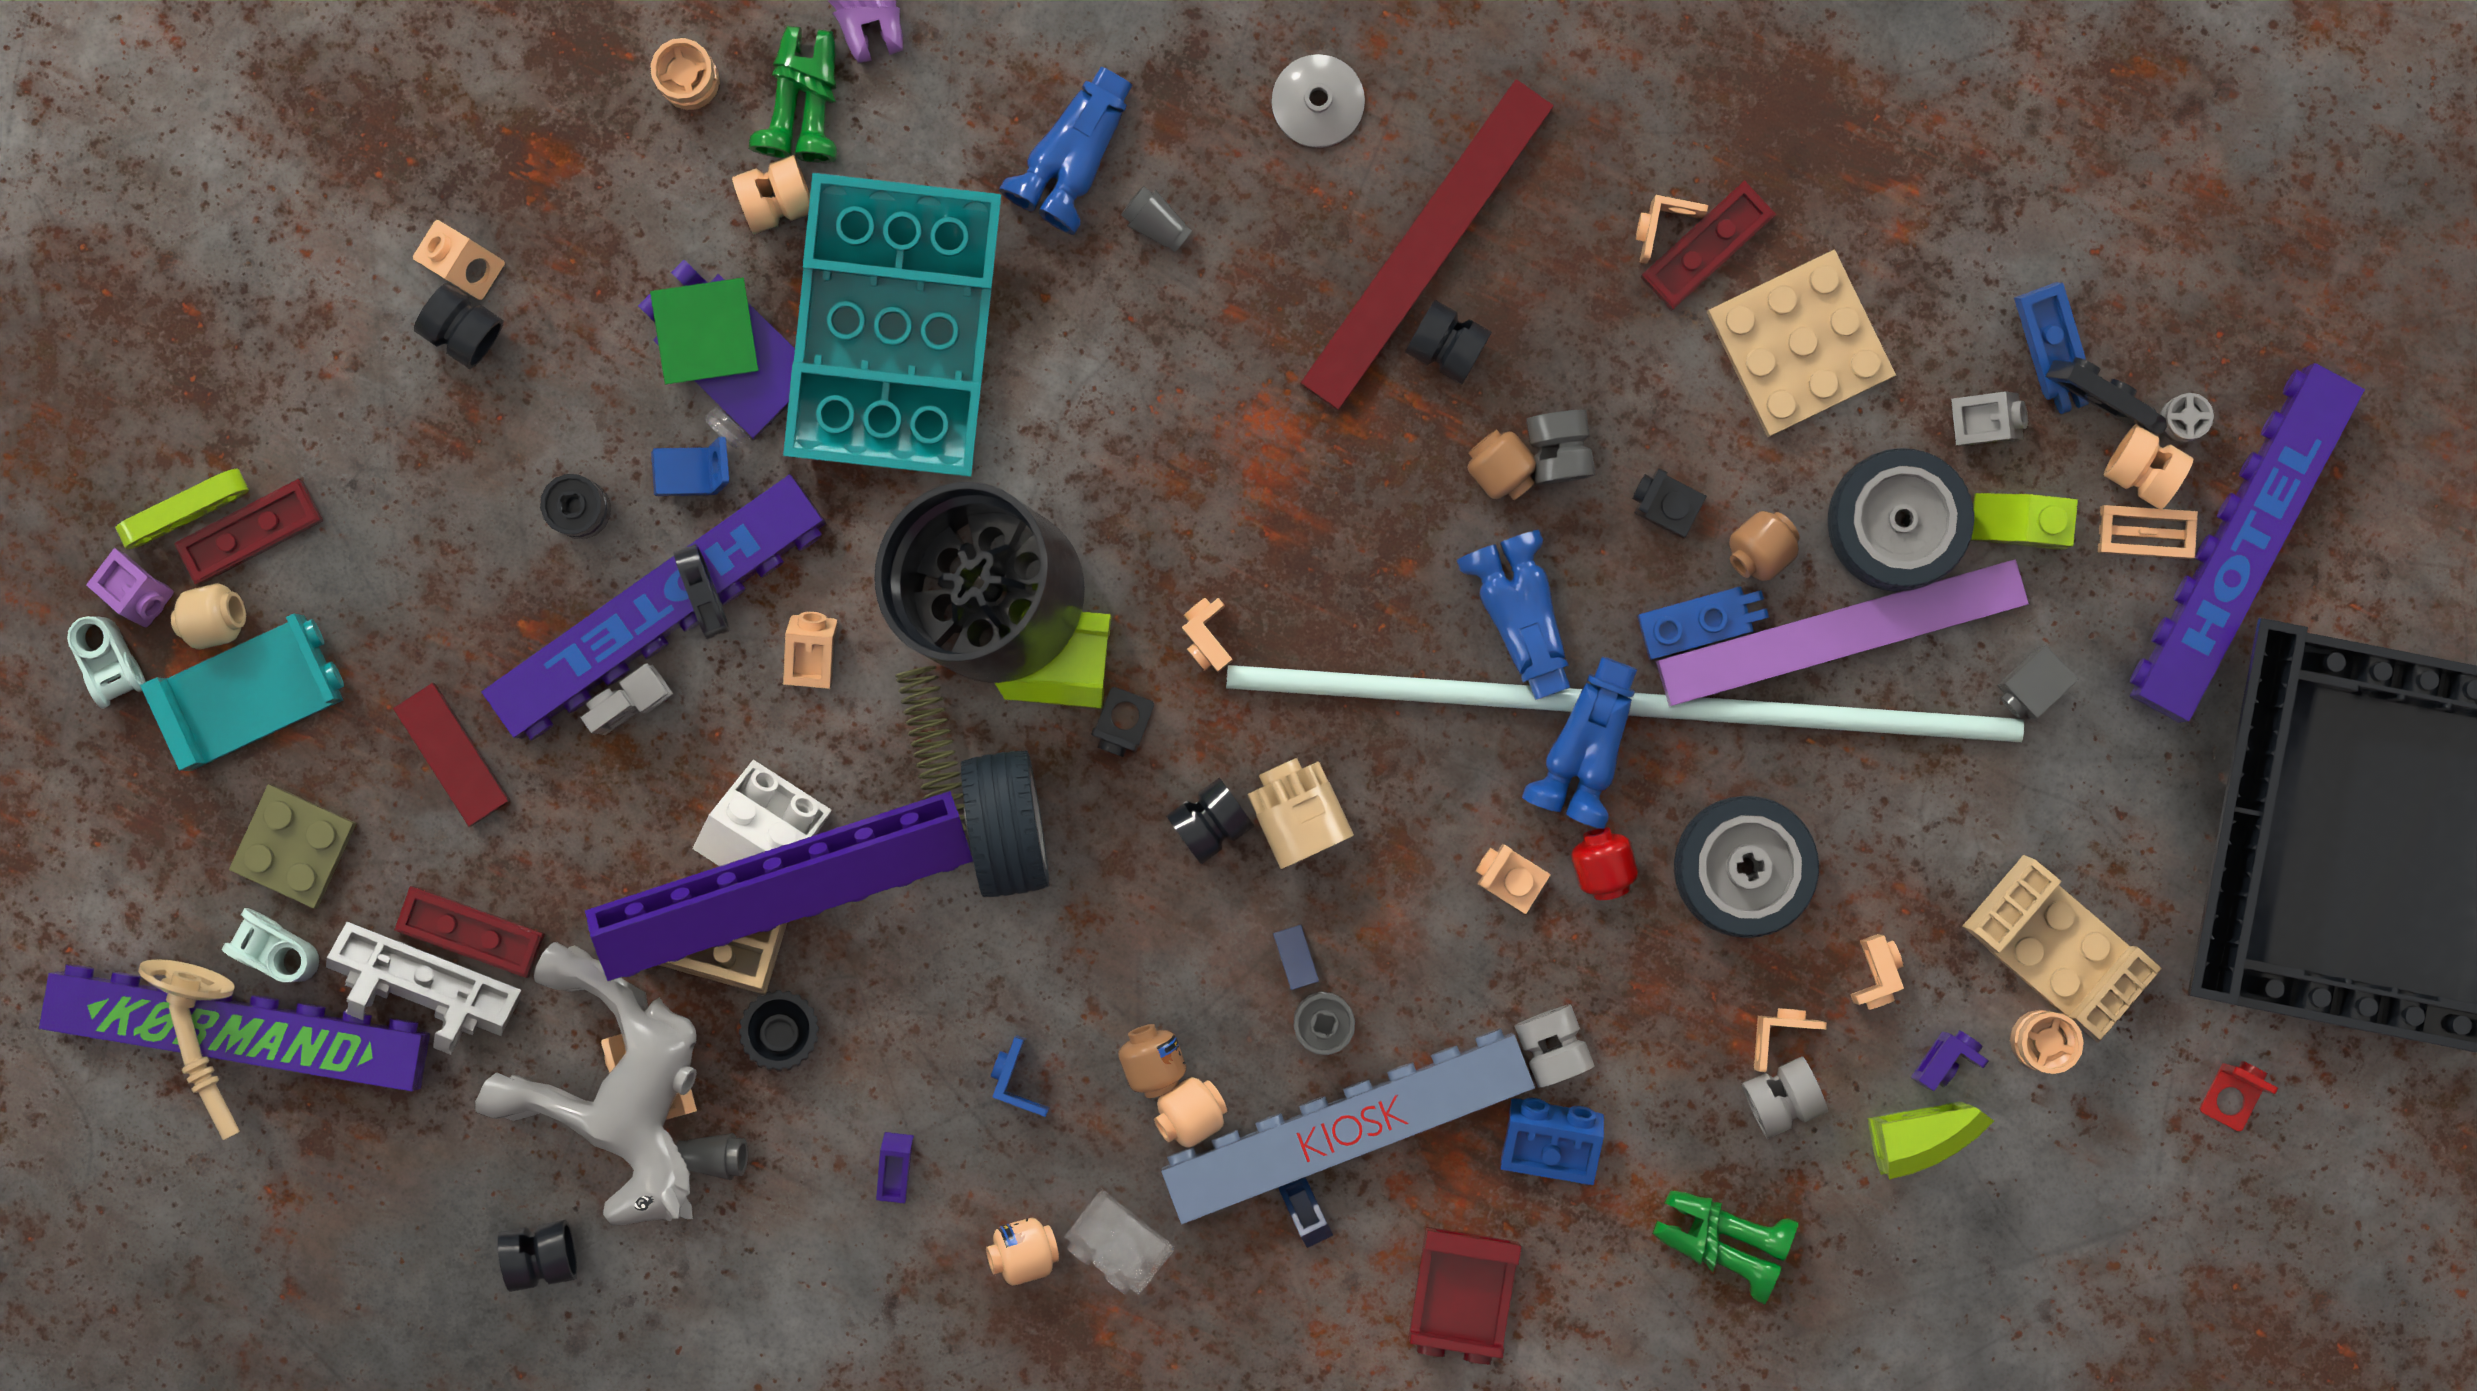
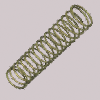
(930, 723)

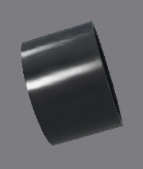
(925, 543)

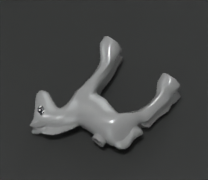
(631, 1099)

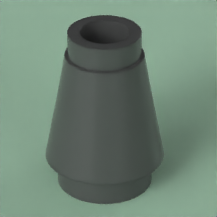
(1156, 219)
(715, 1155)

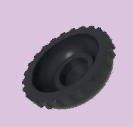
(778, 1030)

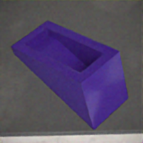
(894, 1167)

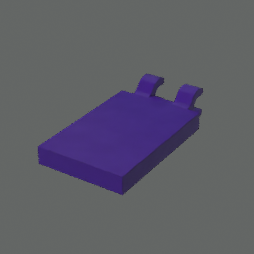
(750, 397)

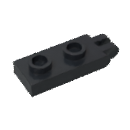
(2111, 397)

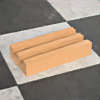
(2106, 531)

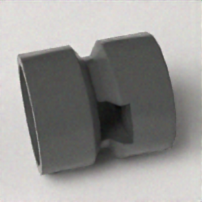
(1561, 446)
(1324, 1023)

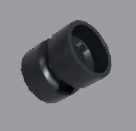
(453, 322)
(1448, 342)
(575, 506)
(1210, 821)
(537, 1255)

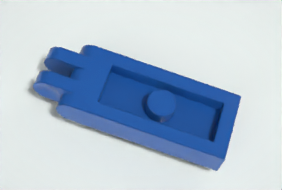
(2051, 337)
(1699, 622)

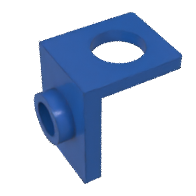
(690, 470)
(1003, 1072)

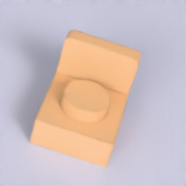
(809, 650)
(1511, 877)

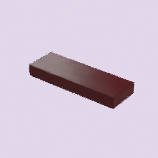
(1708, 245)
(248, 532)
(451, 754)
(469, 931)

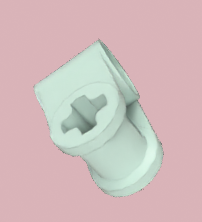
(106, 662)
(263, 946)

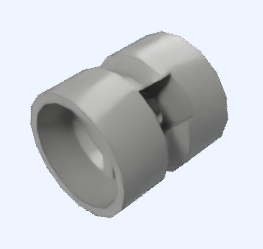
(1558, 1062)
(1785, 1097)

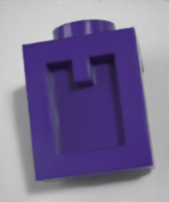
(1939, 1063)

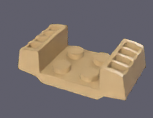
(2061, 948)

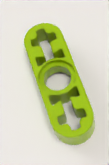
(182, 509)

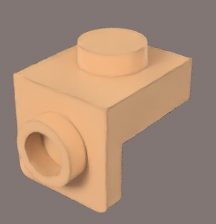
(1206, 648)
(1883, 962)

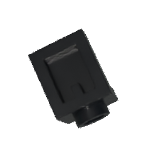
(1668, 502)

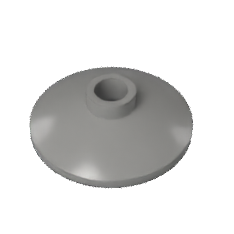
(1314, 124)

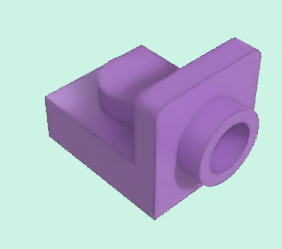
(129, 589)

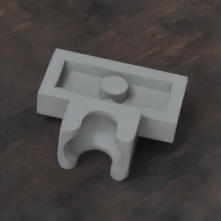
(641, 693)

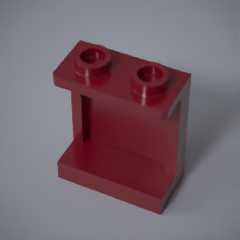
(1463, 1294)

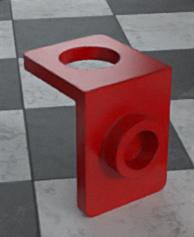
(2248, 1081)

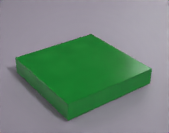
(704, 331)

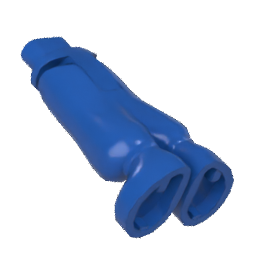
(1071, 152)
(1522, 610)
(1588, 746)

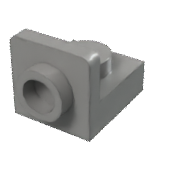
(1989, 418)

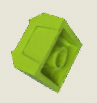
(1074, 674)
(1924, 1136)

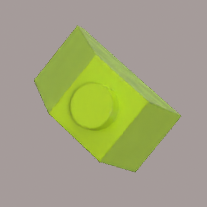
(2024, 520)

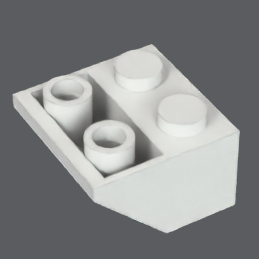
(758, 816)

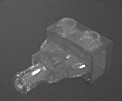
(1118, 1243)

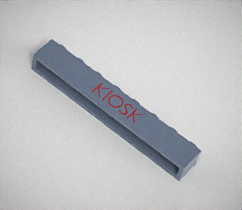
(1346, 1127)

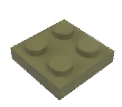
(292, 846)

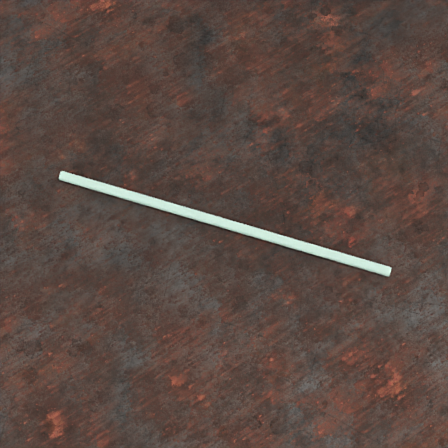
(1642, 704)

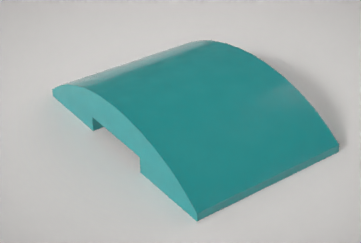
(892, 324)

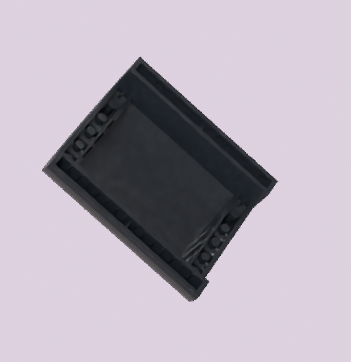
(2348, 842)

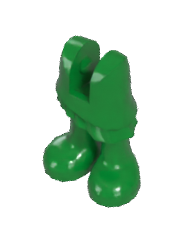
(814, 78)
(1704, 1246)

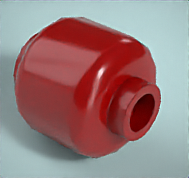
(1604, 864)

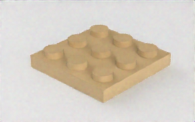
(1801, 343)

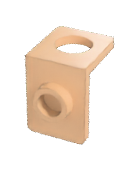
(1648, 222)
(450, 254)
(1784, 1017)

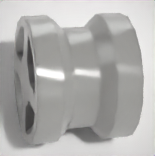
(2196, 416)

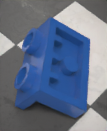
(1553, 1141)

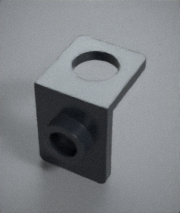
(1116, 739)

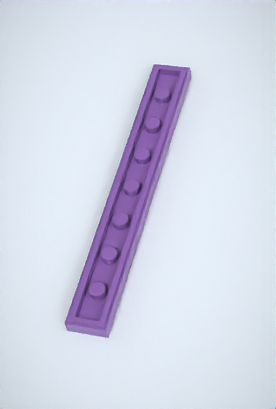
(1842, 632)

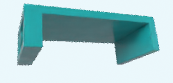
(244, 693)

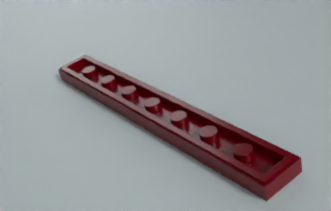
(1426, 244)

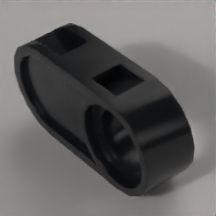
(701, 591)

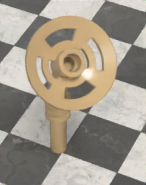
(184, 986)

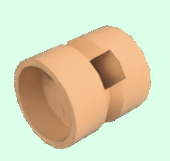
(685, 74)
(790, 191)
(2149, 467)
(2046, 1041)

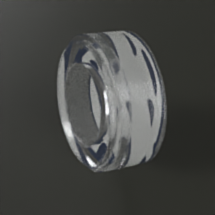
(726, 427)

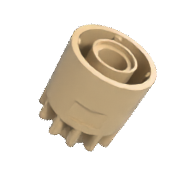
(1298, 812)

